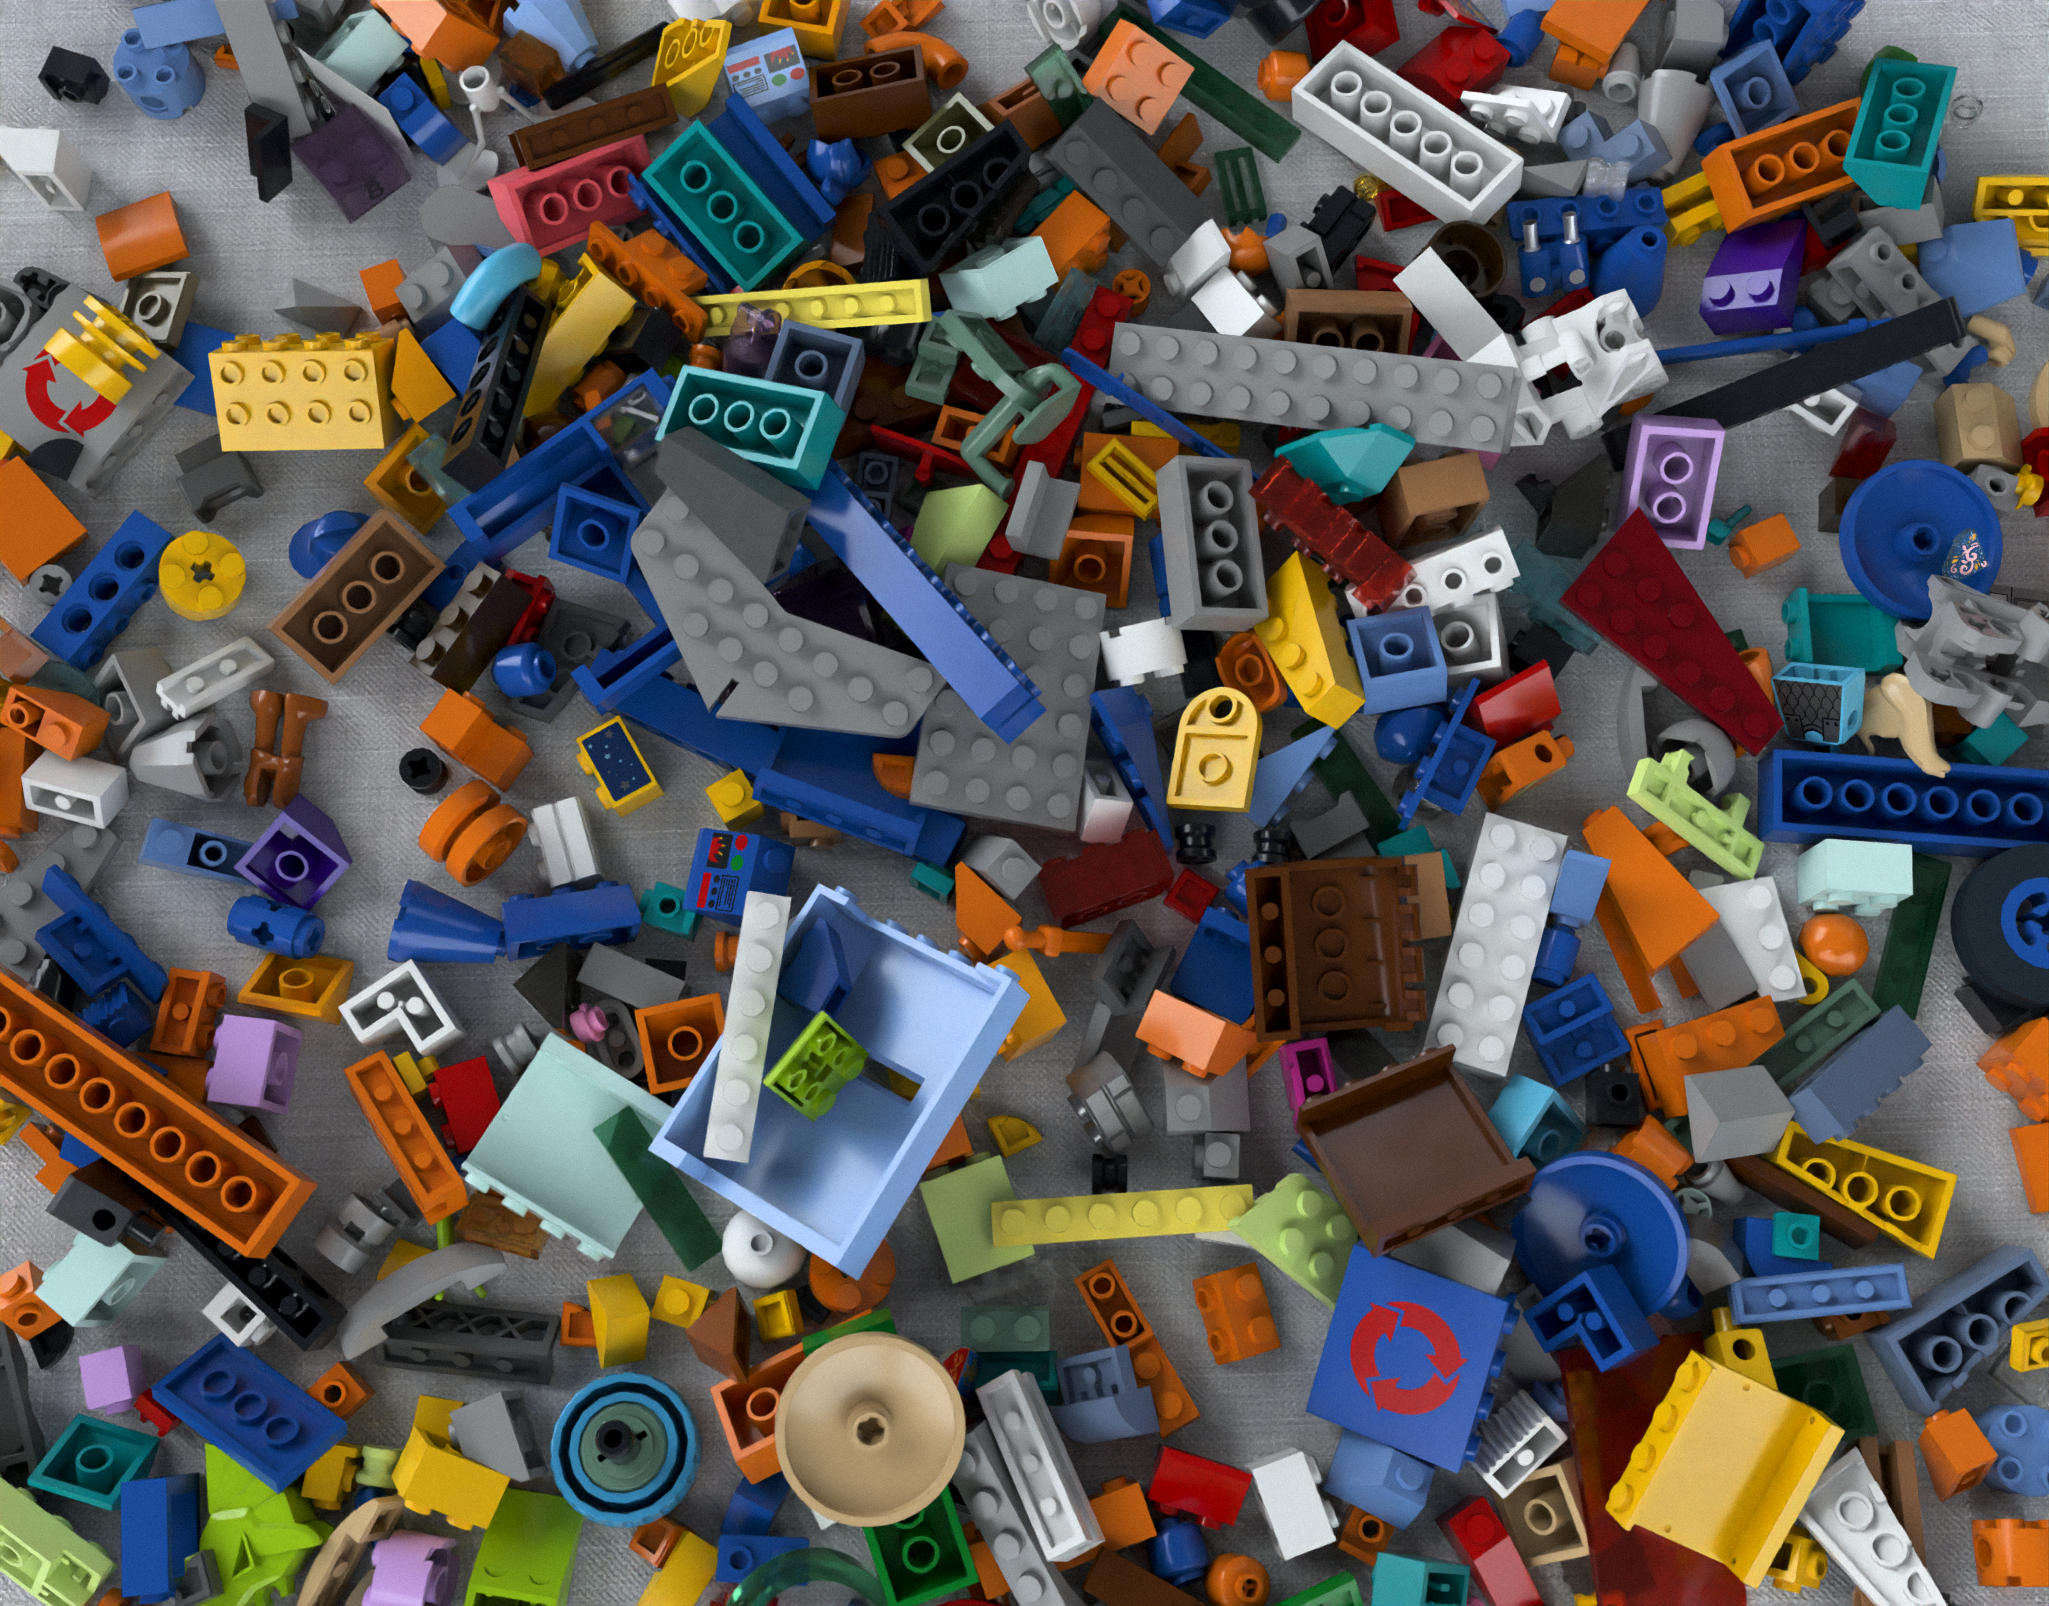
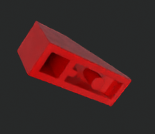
(1489, 1550)

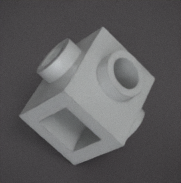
(1998, 487)

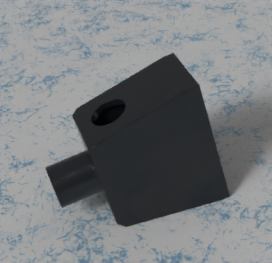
(107, 1205)

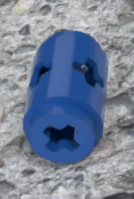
(276, 927)

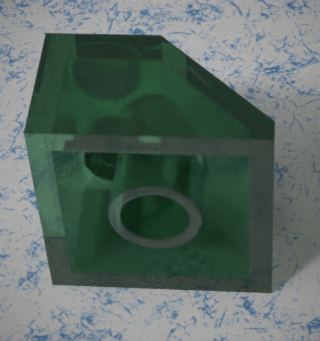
(1831, 1383)

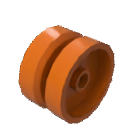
(472, 833)

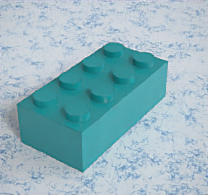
(766, 422)

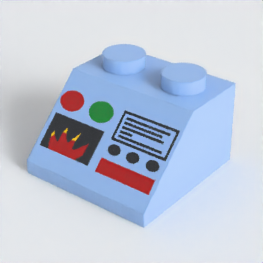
(769, 76)

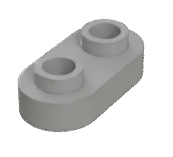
(621, 1041)

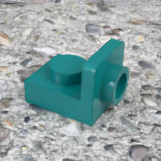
(934, 881)
(1795, 1236)

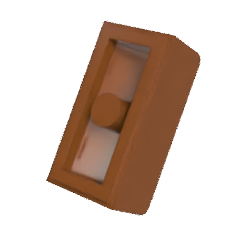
(847, 237)

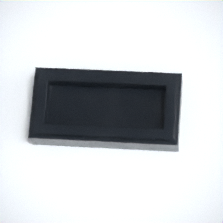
(1201, 668)

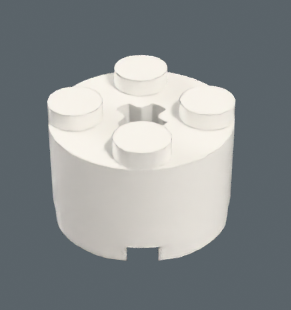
(1142, 649)

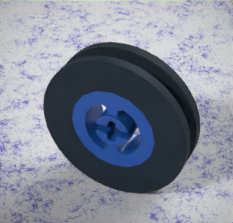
(1995, 952)

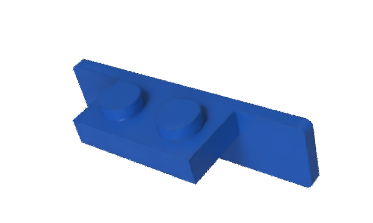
(1597, 218)
(1455, 766)
(92, 945)

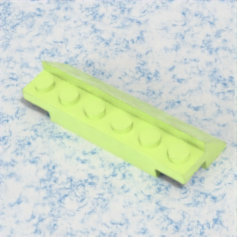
(46, 1554)

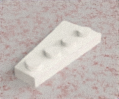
(1865, 1538)

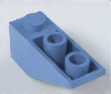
(1283, 773)
(193, 852)

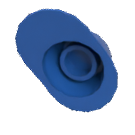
(321, 539)

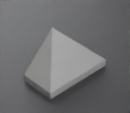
(1551, 180)
(318, 309)

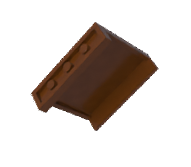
(1410, 1151)

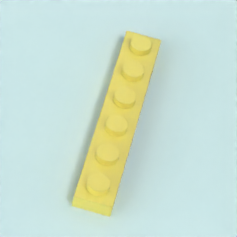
(1118, 1215)

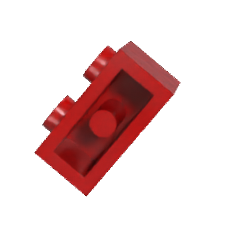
(467, 1102)

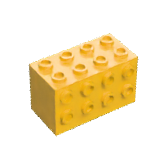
(305, 392)

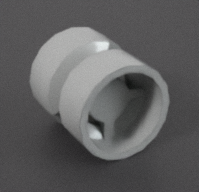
(345, 1246)

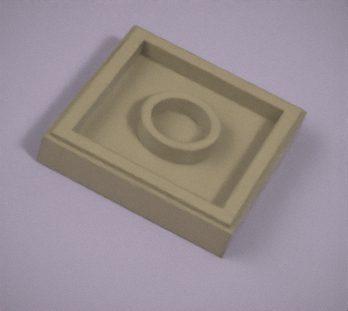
(160, 304)

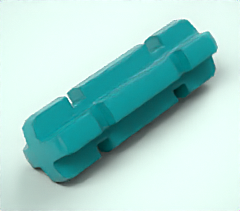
(1043, 206)

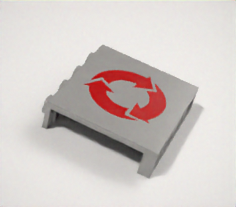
(49, 402)

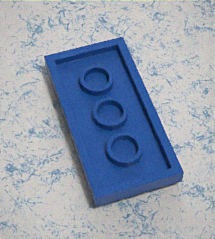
(250, 1412)

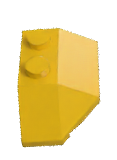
(2020, 199)

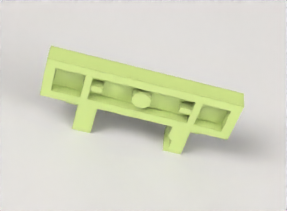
(1713, 831)

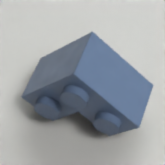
(1636, 143)

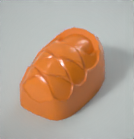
(1249, 668)

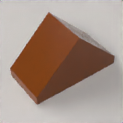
(723, 1336)

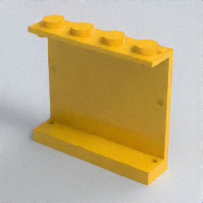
(1725, 1467)

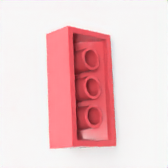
(561, 200)

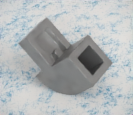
(1714, 1255)

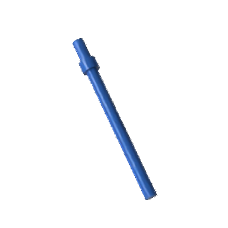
(1765, 342)

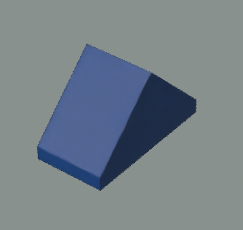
(756, 1506)

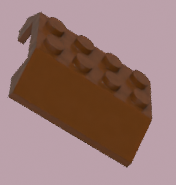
(1334, 946)

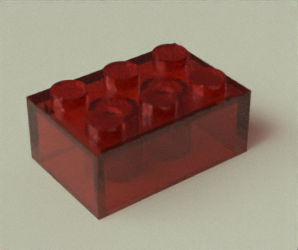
(1104, 879)

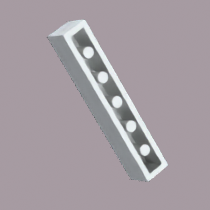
(747, 1027)

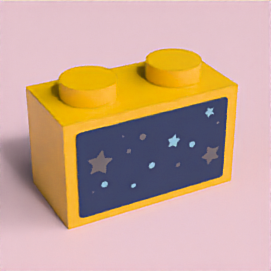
(619, 767)

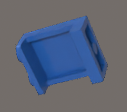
(1190, 17)

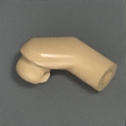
(1999, 339)

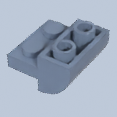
(1103, 1398)

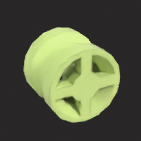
(378, 1465)

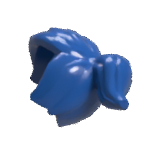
(837, 168)

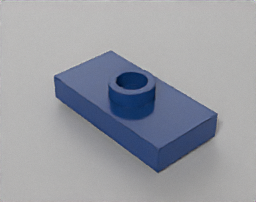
(451, 579)

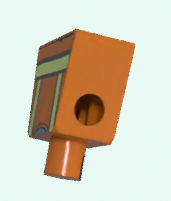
(1523, 768)

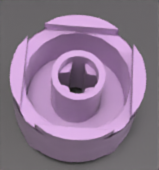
(413, 1570)

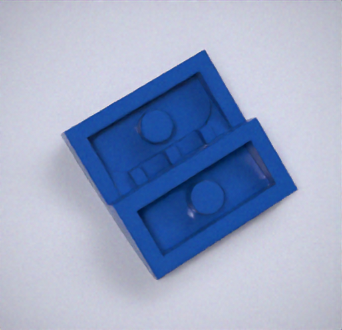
(193, 356)
(1574, 1030)

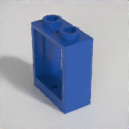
(157, 1533)

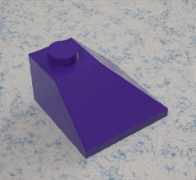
(297, 856)

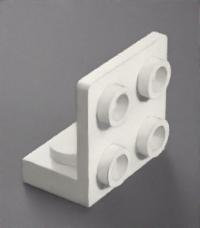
(1519, 112)

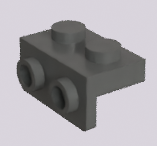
(1131, 970)

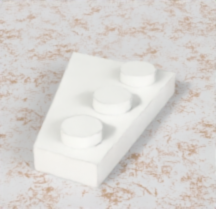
(1760, 934)

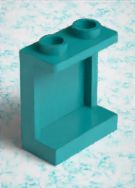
(1839, 632)

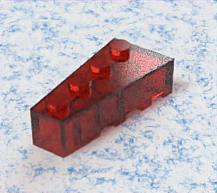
(1331, 535)

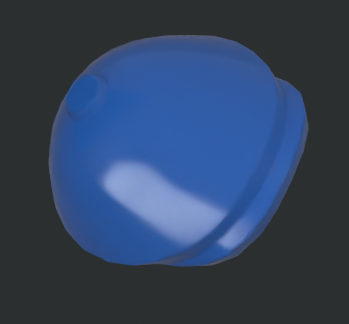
(1407, 733)

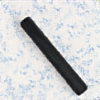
(604, 68)

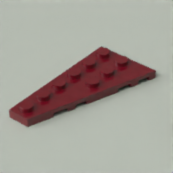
(1656, 618)

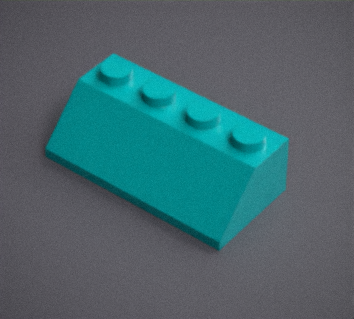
(1899, 130)
(726, 207)

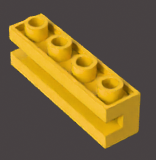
(1690, 211)

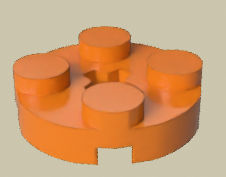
(851, 1294)

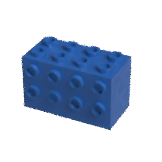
(1798, 29)

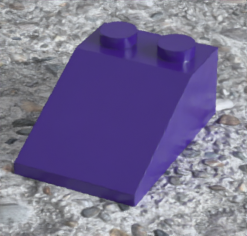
(1755, 278)

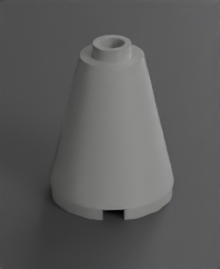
(1677, 110)

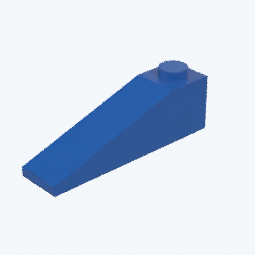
(1127, 736)

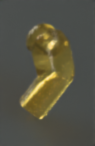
(1367, 186)

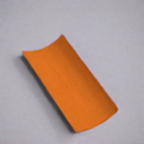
(1631, 965)

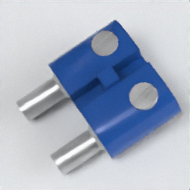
(1553, 264)

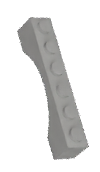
(1004, 1523)

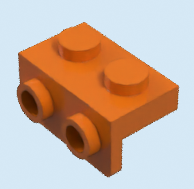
(188, 1013)
(1236, 1314)

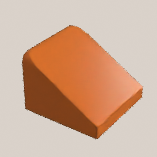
(658, 1539)

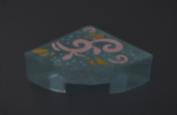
(1964, 556)

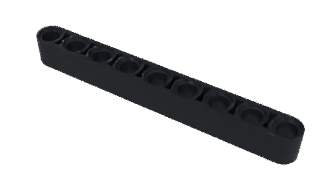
(1813, 372)

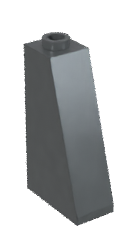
(735, 500)

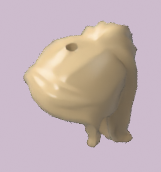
(1901, 713)

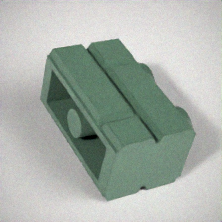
(1005, 1328)

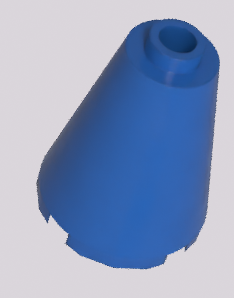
(1633, 264)
(443, 930)

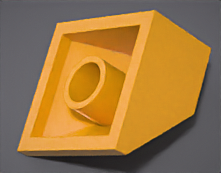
(416, 381)

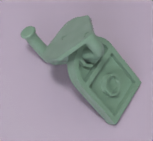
(1022, 389)

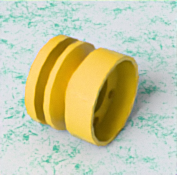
(102, 349)

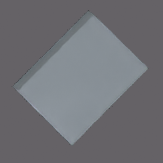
(1735, 1113)

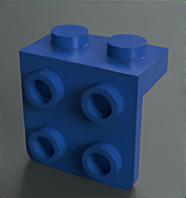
(1217, 967)

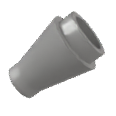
(1716, 1181)

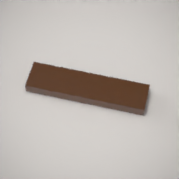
(1802, 1199)

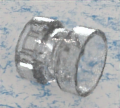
(1606, 179)

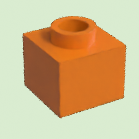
(354, 1390)

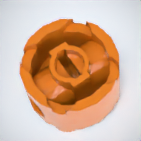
(1655, 1149)
(2011, 1552)

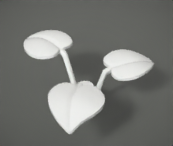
(478, 86)

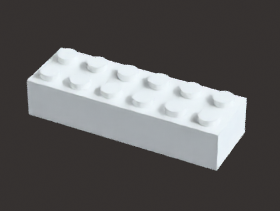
(1406, 137)
(1492, 944)

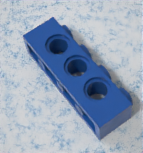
(88, 594)

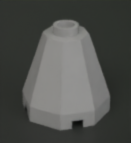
(190, 758)

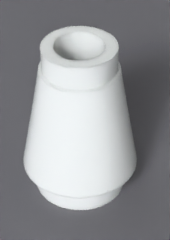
(1623, 74)

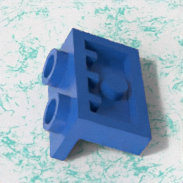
(745, 1553)

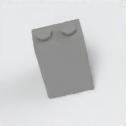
(1464, 1253)

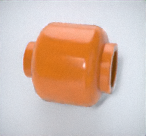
(1281, 73)
(1237, 1581)

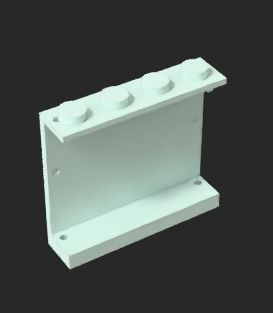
(549, 1159)

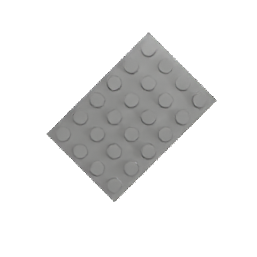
(1039, 775)

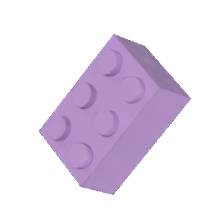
(1672, 476)

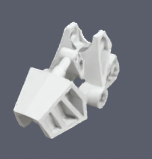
(1601, 351)

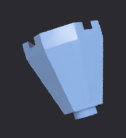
(557, 24)

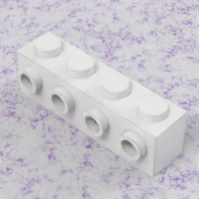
(1453, 574)

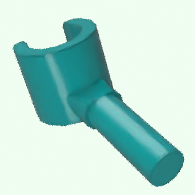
(1719, 530)

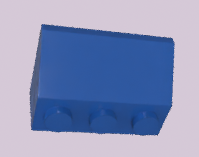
(572, 917)

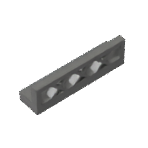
(465, 1350)

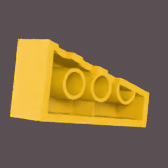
(1890, 1191)

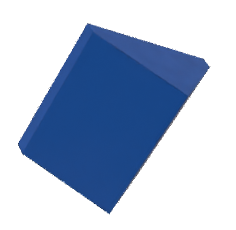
(594, 533)

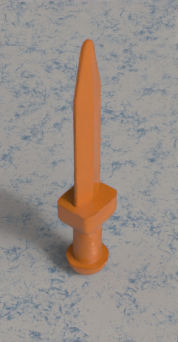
(1052, 940)

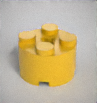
(199, 553)

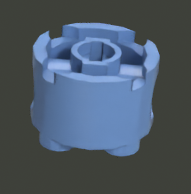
(159, 78)
(2022, 1446)

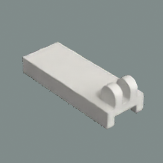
(213, 677)

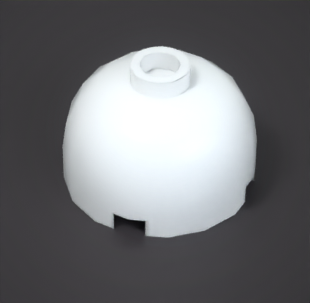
(1065, 20)
(760, 1253)

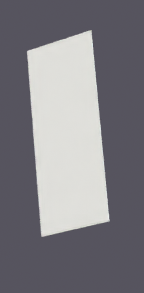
(1447, 305)

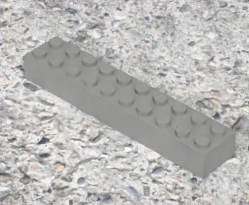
(1318, 385)

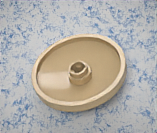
(869, 1429)

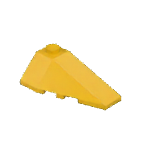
(691, 61)

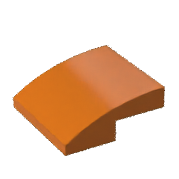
(142, 236)

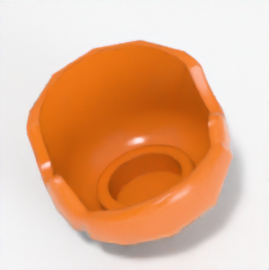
(1247, 252)
(1834, 944)

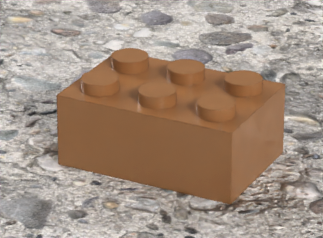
(1432, 499)

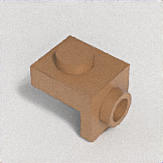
(809, 833)

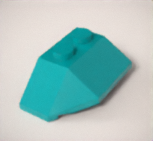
(1349, 460)

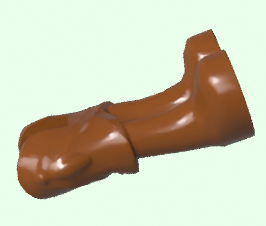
(287, 767)

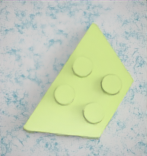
(1301, 1235)

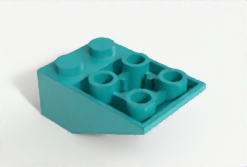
(1418, 1581)

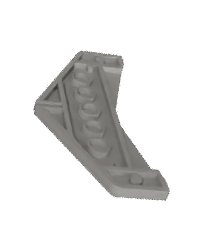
(782, 663)

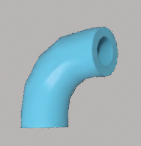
(494, 282)

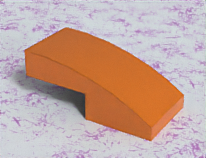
(900, 16)

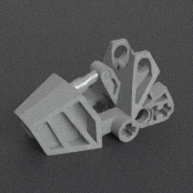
(1952, 648)

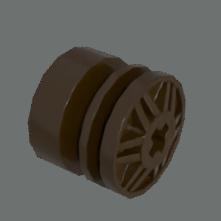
(1471, 255)

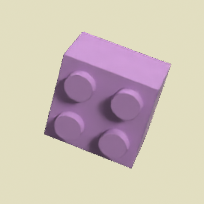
(253, 1065)

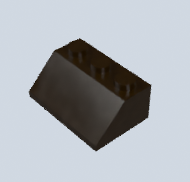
(471, 629)

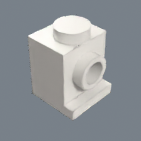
(228, 1314)

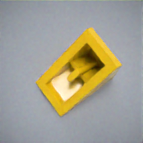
(618, 1319)

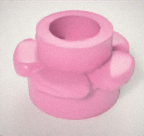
(589, 1023)

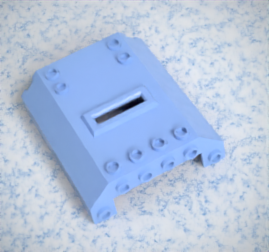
(853, 1168)

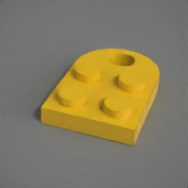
(1215, 755)

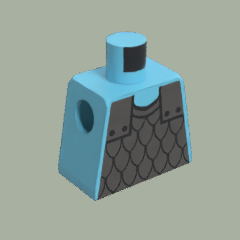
(1820, 703)

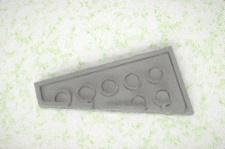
(24, 906)

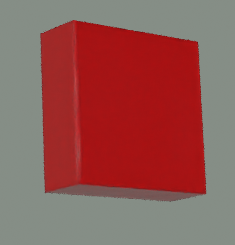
(1191, 896)

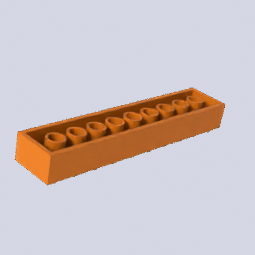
(145, 1122)

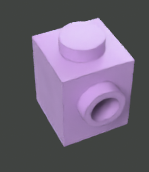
(113, 1378)

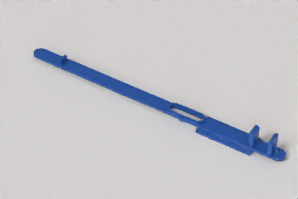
(1114, 386)

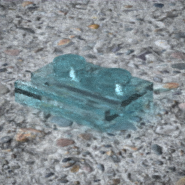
(1067, 309)

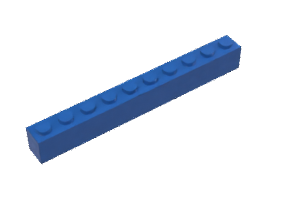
(684, 720)

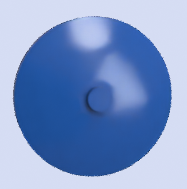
(1903, 528)
(1598, 1213)

